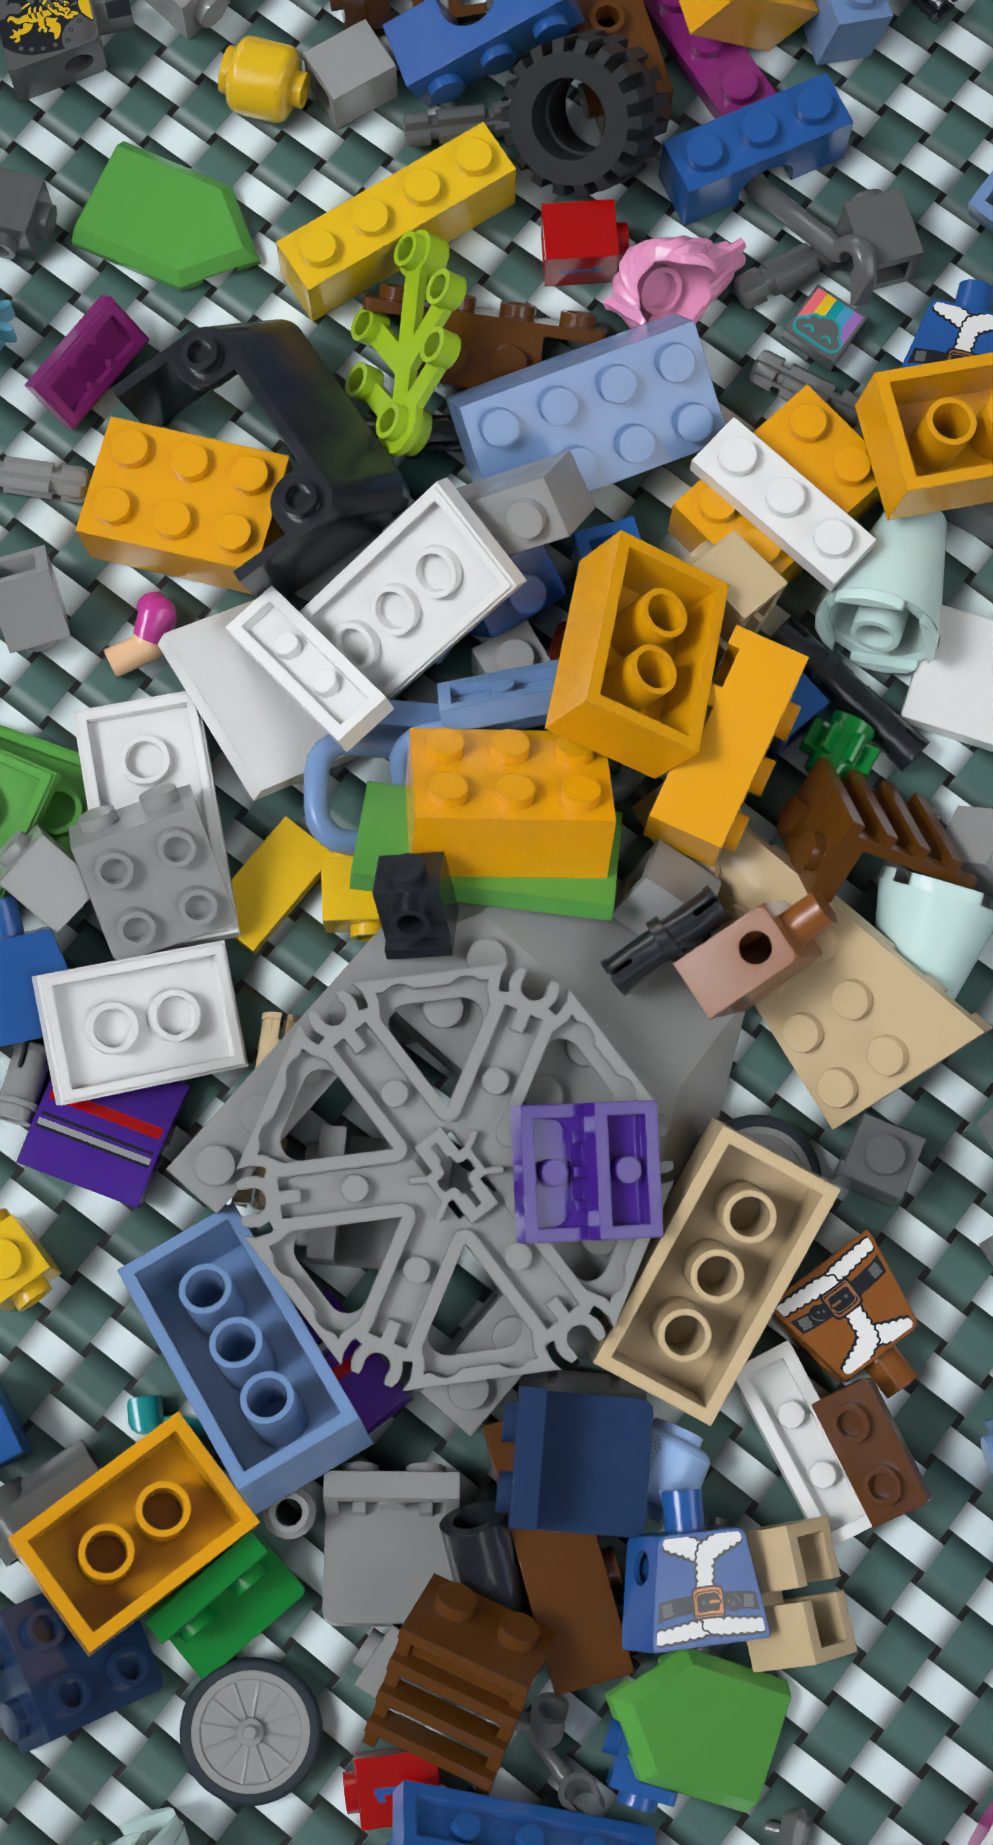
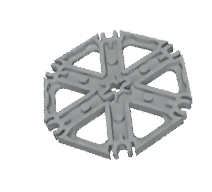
(393, 1185)

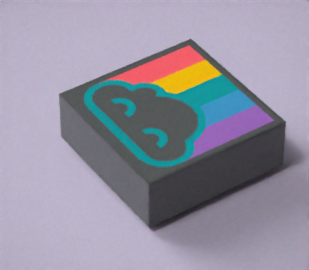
(824, 327)

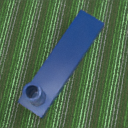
(456, 1817)

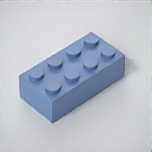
(611, 403)
(244, 1359)

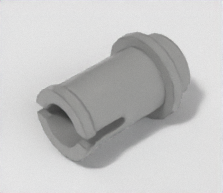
(23, 1084)
(281, 1527)

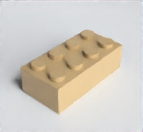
(717, 1274)

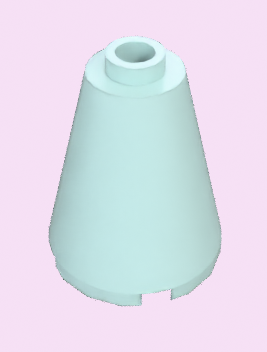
(892, 599)
(934, 925)

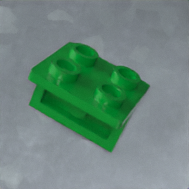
(226, 1604)

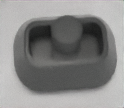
(793, 1829)

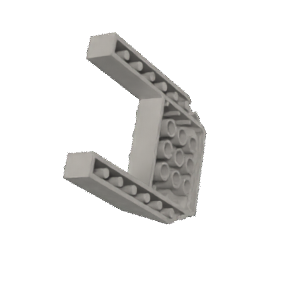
(654, 1028)

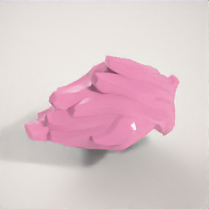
(672, 277)

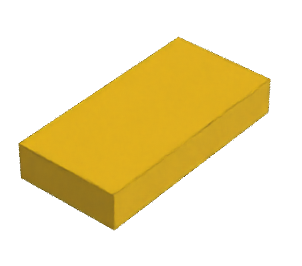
(275, 881)

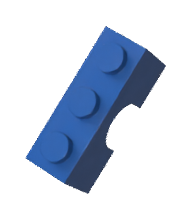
(445, 58)
(792, 128)

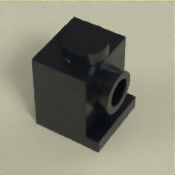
(416, 905)

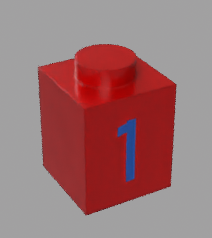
(581, 242)
(376, 1776)

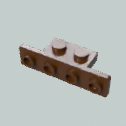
(492, 339)

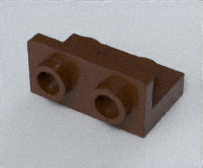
(872, 1451)

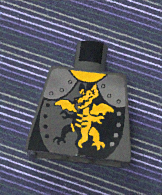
(57, 40)

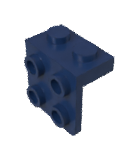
(576, 1463)
(52, 1682)

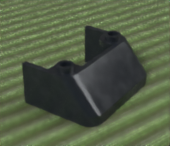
(345, 477)

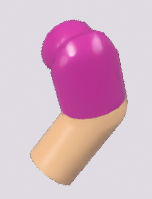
(154, 618)

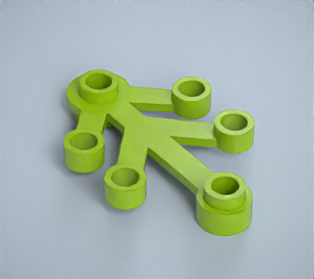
(402, 420)

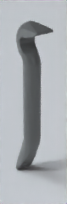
(820, 237)

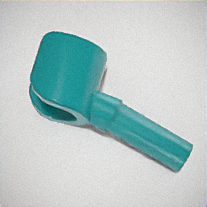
(147, 1413)

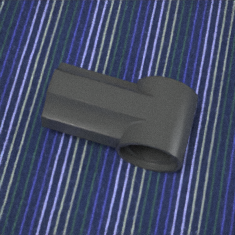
(28, 1497)

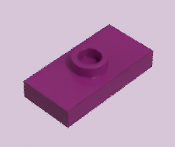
(87, 362)

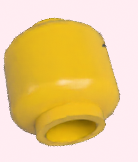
(263, 79)

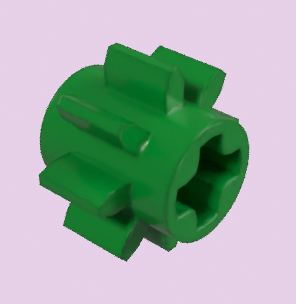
(842, 741)

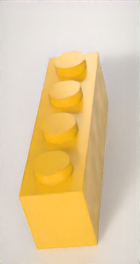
(357, 240)

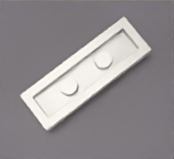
(782, 504)
(309, 668)
(781, 1407)

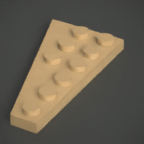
(857, 1014)

